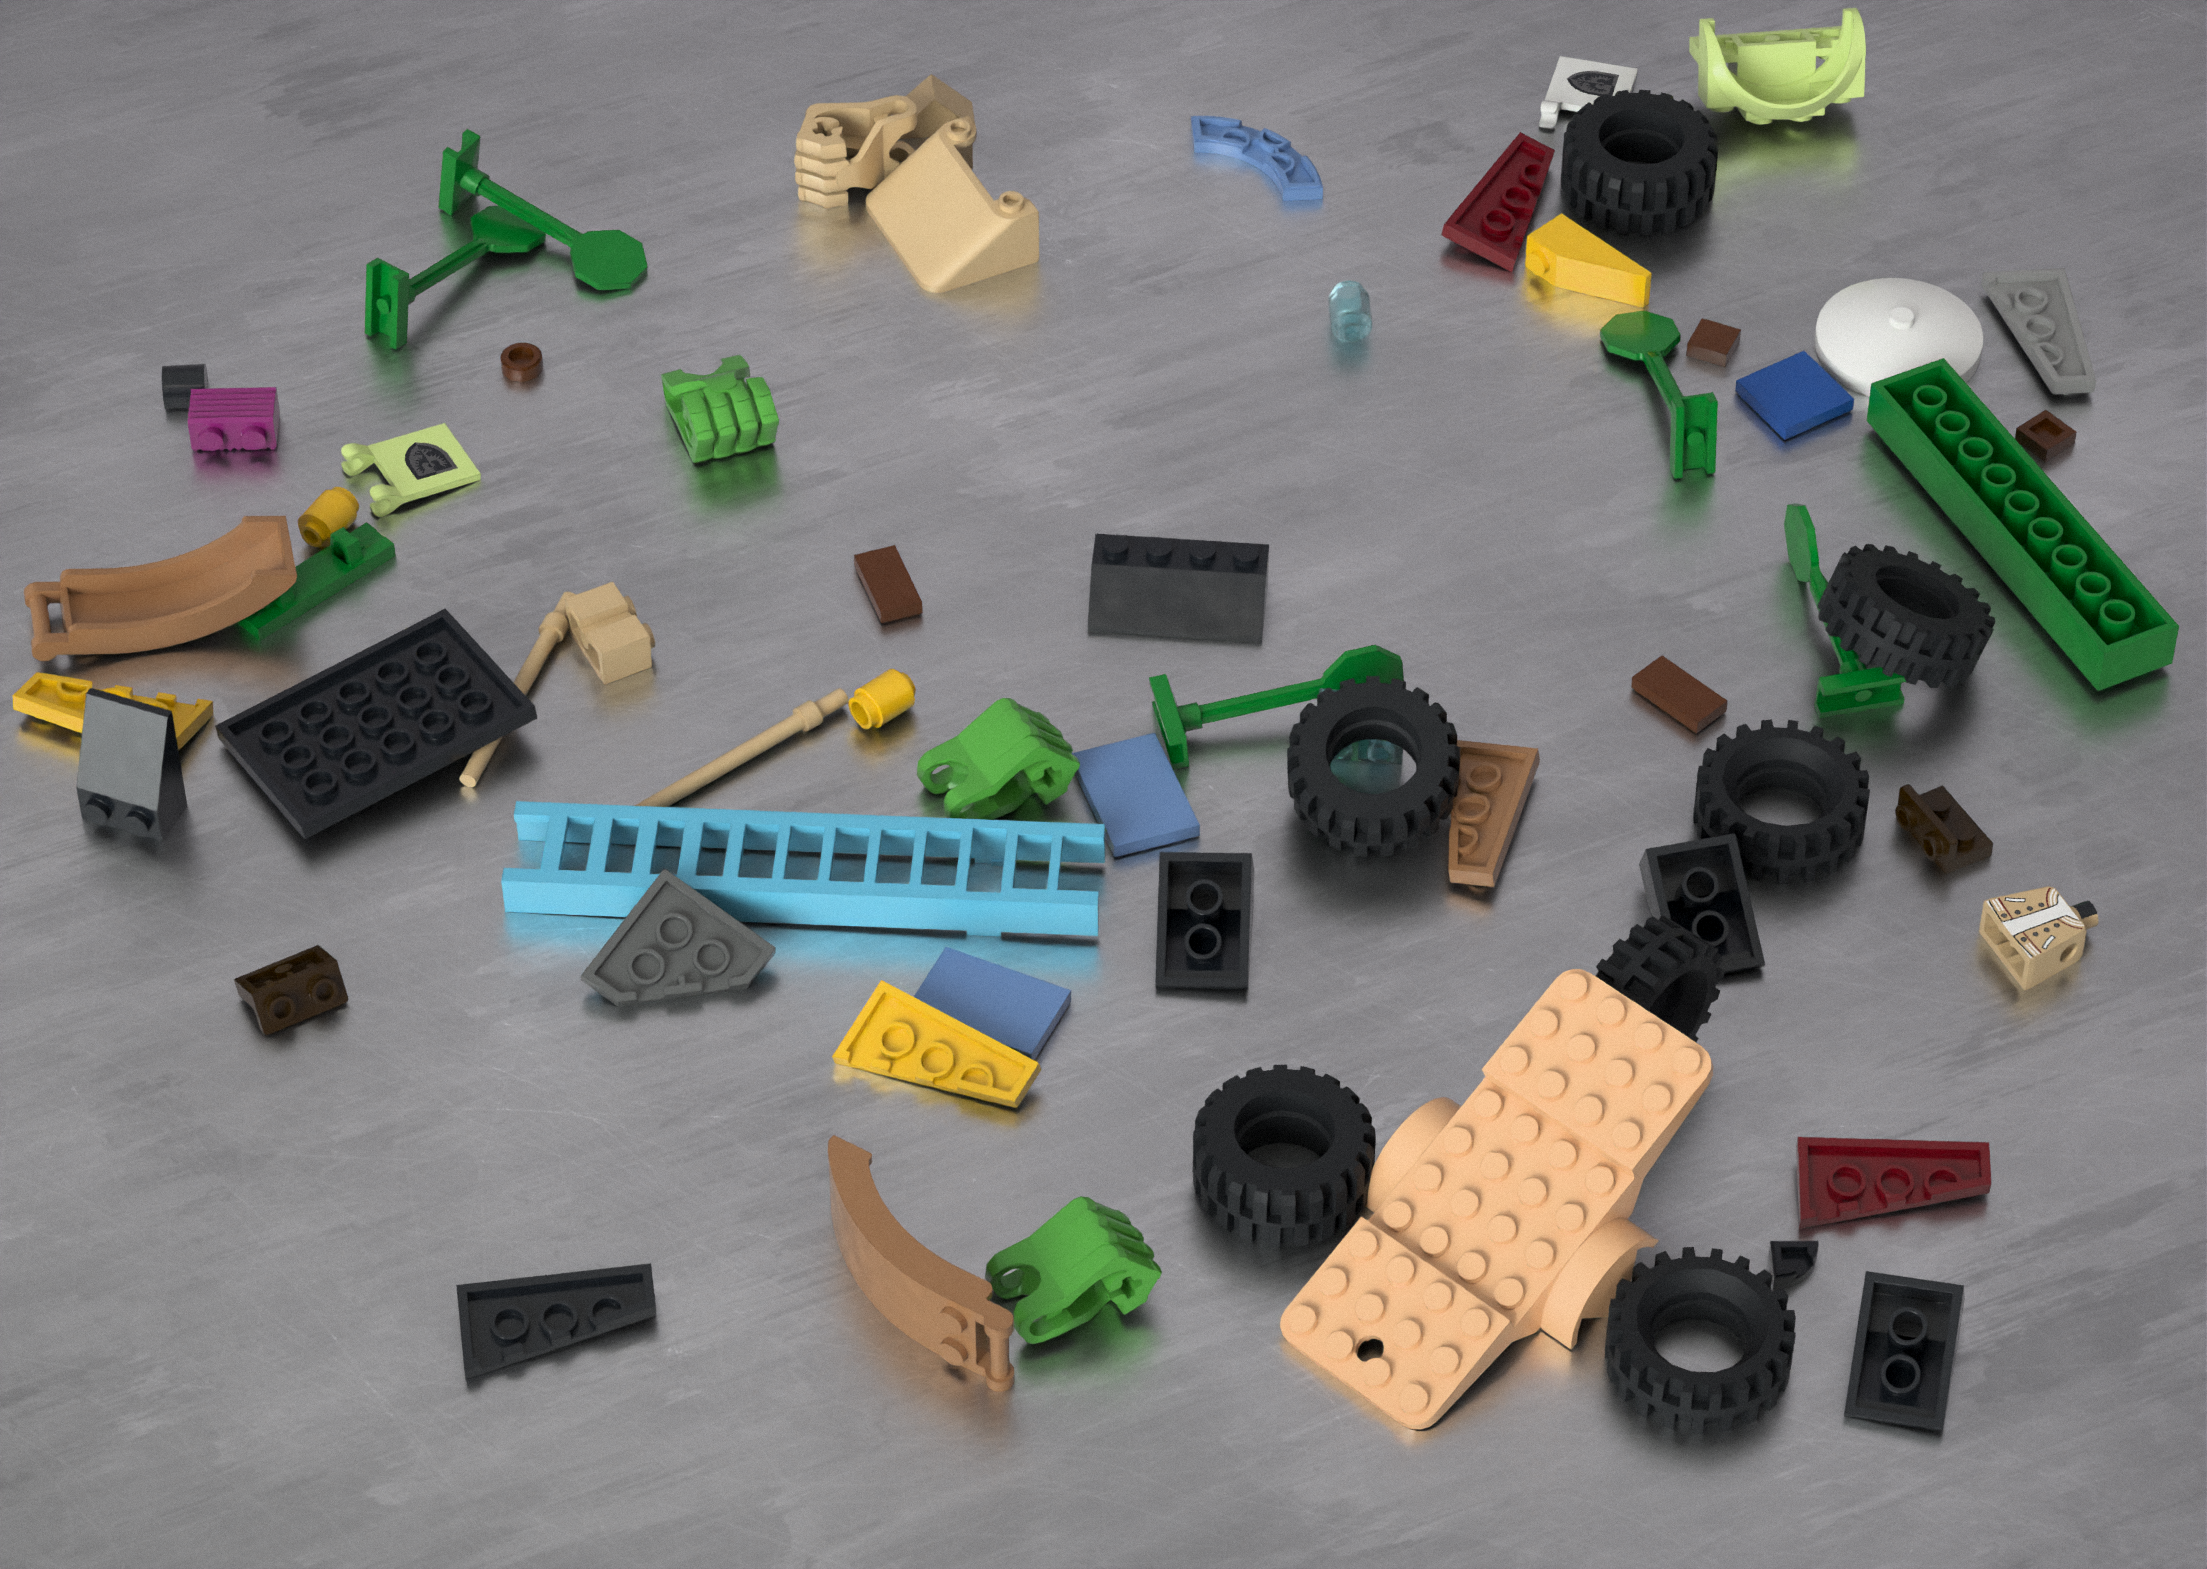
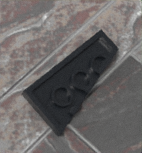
(538, 1314)

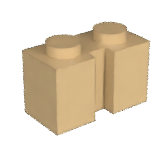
(609, 632)

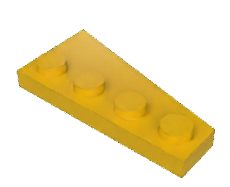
(63, 703)
(929, 1048)

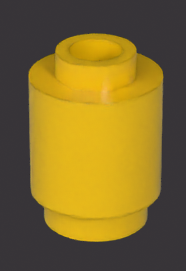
(326, 515)
(882, 699)

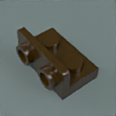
(1942, 828)
(293, 989)

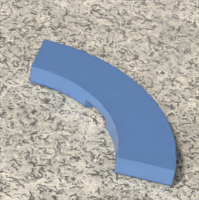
(1264, 149)

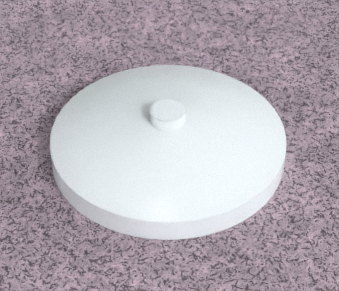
(1892, 328)

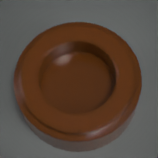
(521, 362)

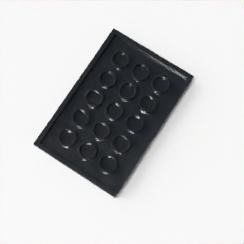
(375, 723)

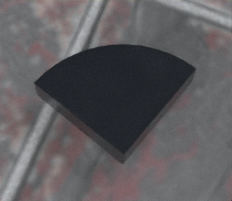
(1791, 1261)

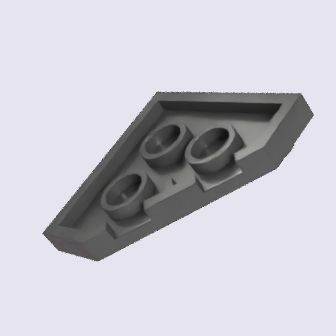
(676, 949)

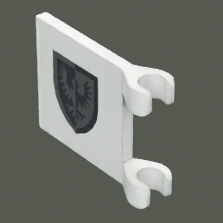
(1581, 82)

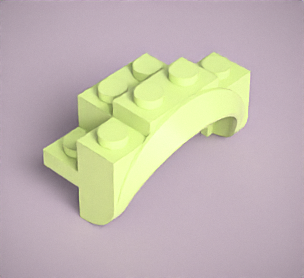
(1776, 71)

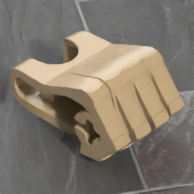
(851, 147)

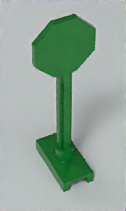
(598, 257)
(391, 290)
(1693, 417)
(1856, 686)
(1177, 720)

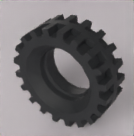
(1906, 616)
(1788, 761)
(1666, 973)
(1700, 1291)

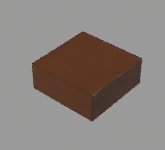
(1713, 342)
(2045, 436)

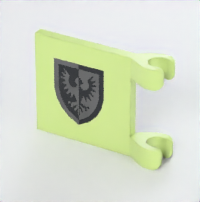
(412, 465)

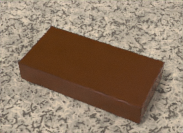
(888, 584)
(1679, 694)

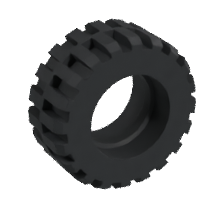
(1633, 195)
(1384, 714)
(1275, 1201)

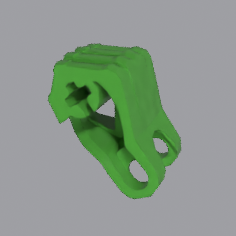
(720, 411)
(999, 763)
(1074, 1269)

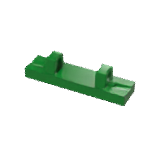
(323, 577)

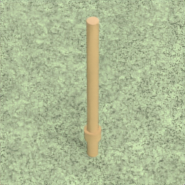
(551, 631)
(804, 718)

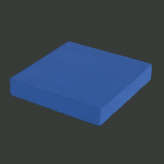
(1794, 395)

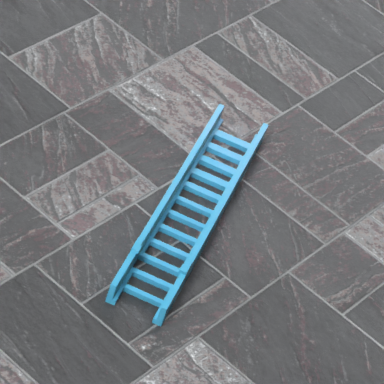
(809, 901)

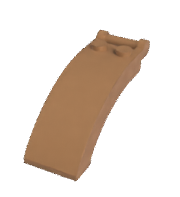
(165, 599)
(911, 1284)

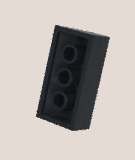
(1178, 588)

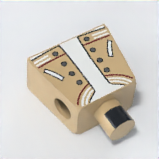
(2036, 932)

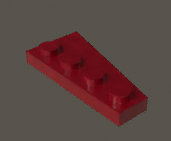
(1501, 205)
(1877, 1176)

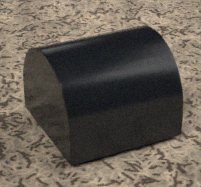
(178, 382)

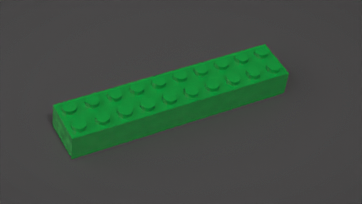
(2022, 524)

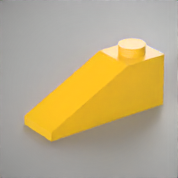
(1585, 264)

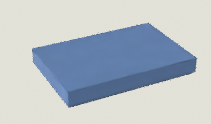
(1135, 795)
(995, 1000)

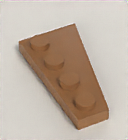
(1487, 808)

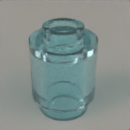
(1350, 311)

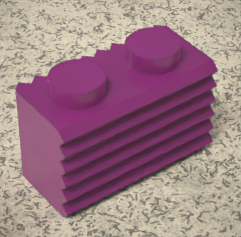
(233, 418)

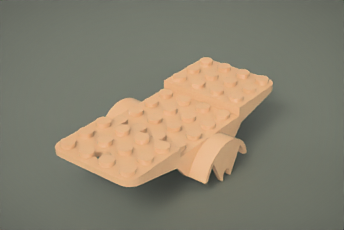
(1503, 1205)

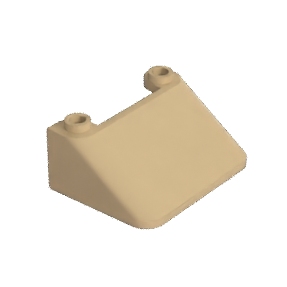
(947, 220)

